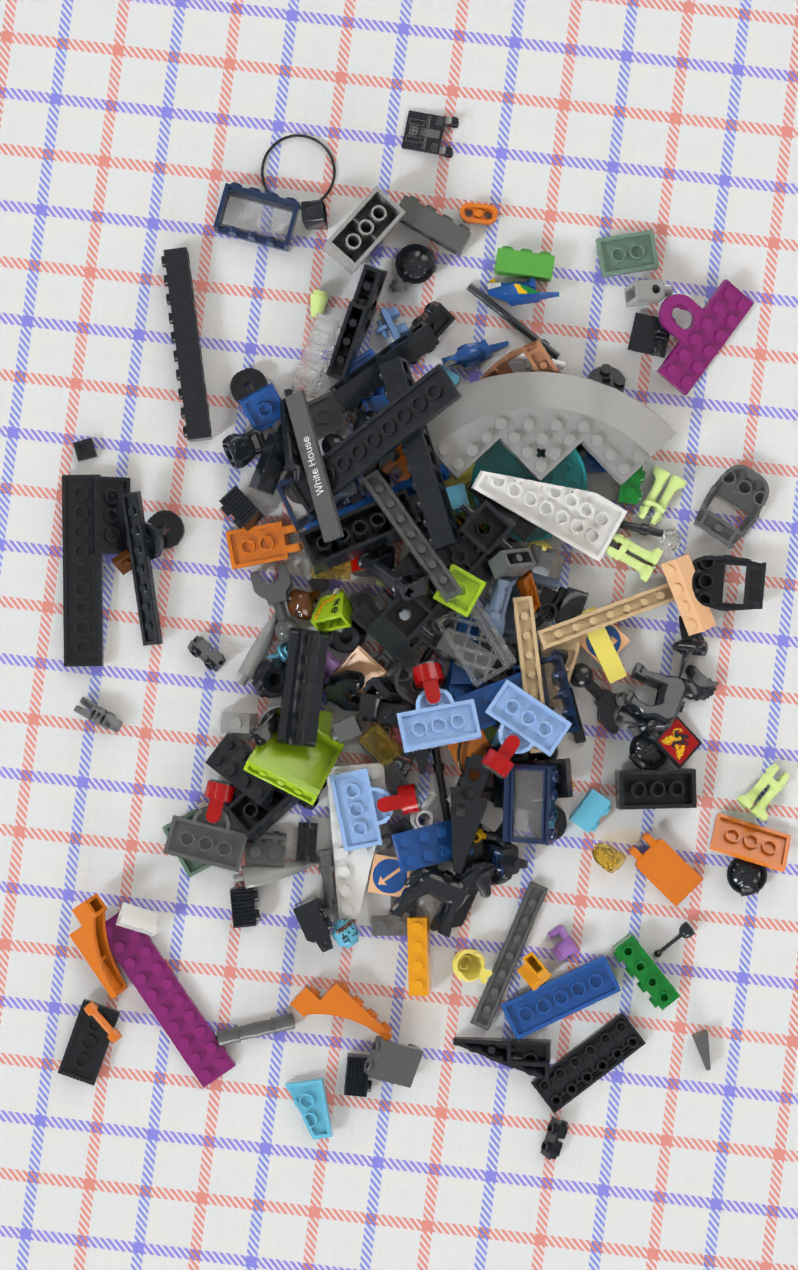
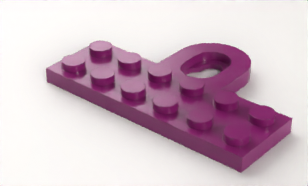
(704, 337)

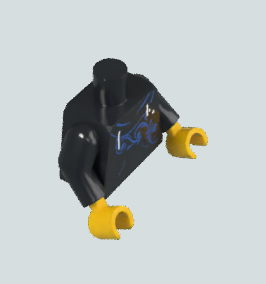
(503, 854)

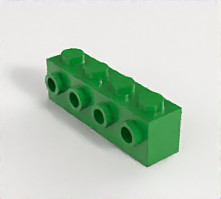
(629, 492)
(646, 971)

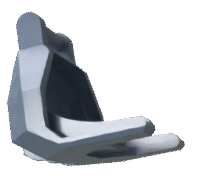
(501, 606)

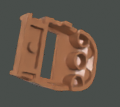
(535, 354)

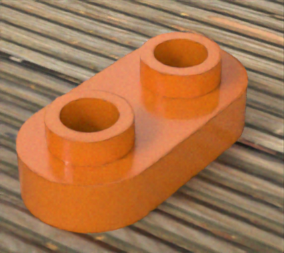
(478, 211)

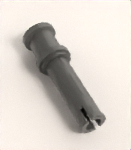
(326, 869)

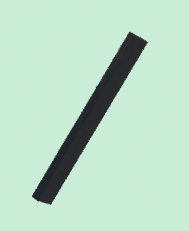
(141, 568)

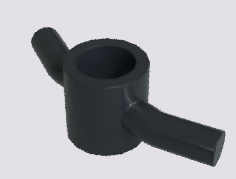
(554, 604)

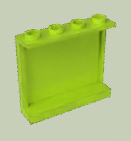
(294, 767)

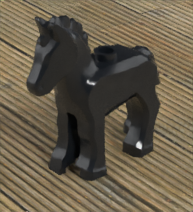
(668, 698)
(446, 888)

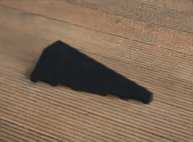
(526, 1055)

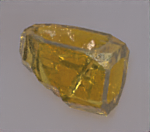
(608, 857)

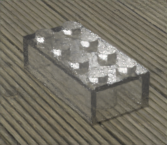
(315, 356)

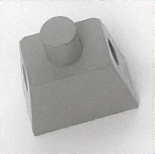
(646, 292)
(237, 722)

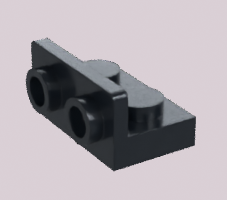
(436, 317)
(383, 688)

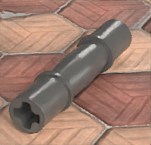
(256, 1029)

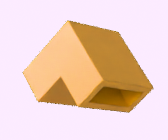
(534, 971)

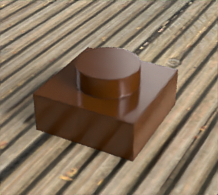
(123, 562)

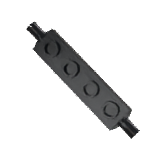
(291, 451)

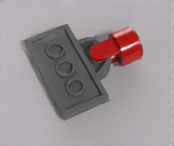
(208, 834)

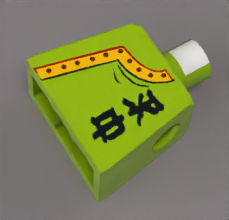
(332, 612)

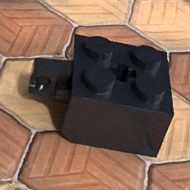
(314, 922)

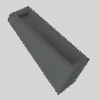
(702, 1044)

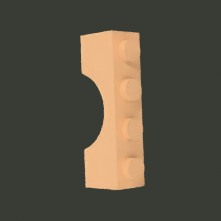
(679, 575)

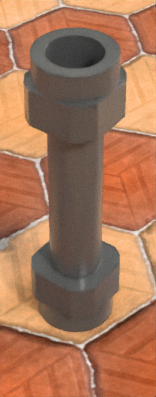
(620, 699)

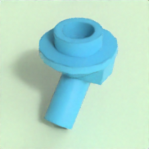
(281, 654)

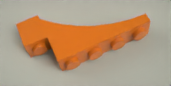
(94, 945)
(341, 1003)

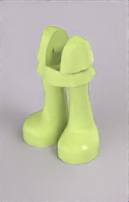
(661, 477)
(650, 556)
(759, 808)

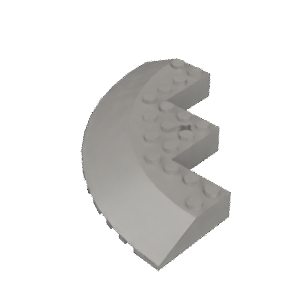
(550, 416)

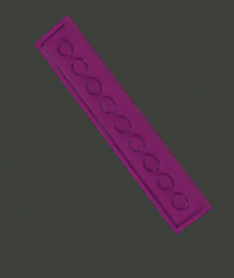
(169, 1002)

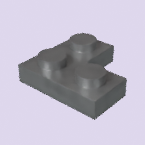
(389, 924)

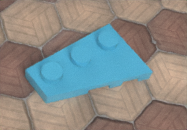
(313, 1105)

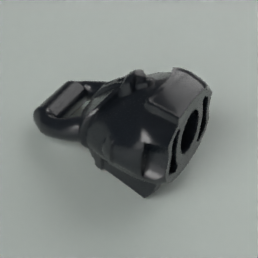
(241, 448)

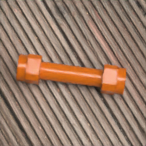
(113, 1034)

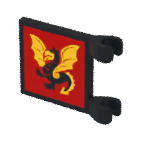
(676, 743)

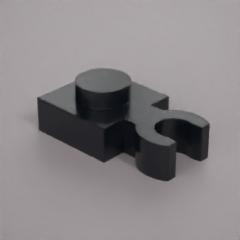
(401, 826)

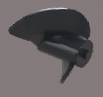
(689, 645)

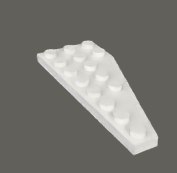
(570, 514)
(351, 866)

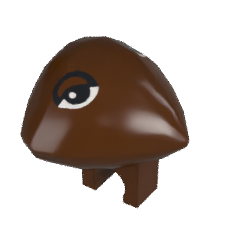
(301, 603)

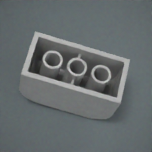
(364, 230)

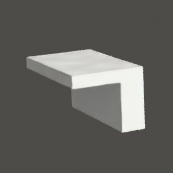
(137, 919)

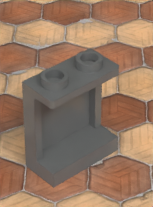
(393, 1062)

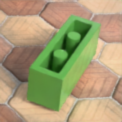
(524, 264)

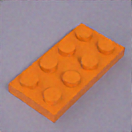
(750, 842)

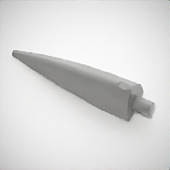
(258, 651)
(262, 874)

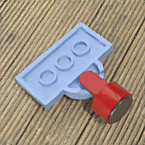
(437, 716)
(523, 725)
(365, 807)

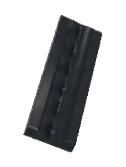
(302, 687)
(588, 1062)

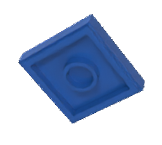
(262, 407)

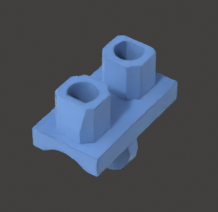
(389, 315)

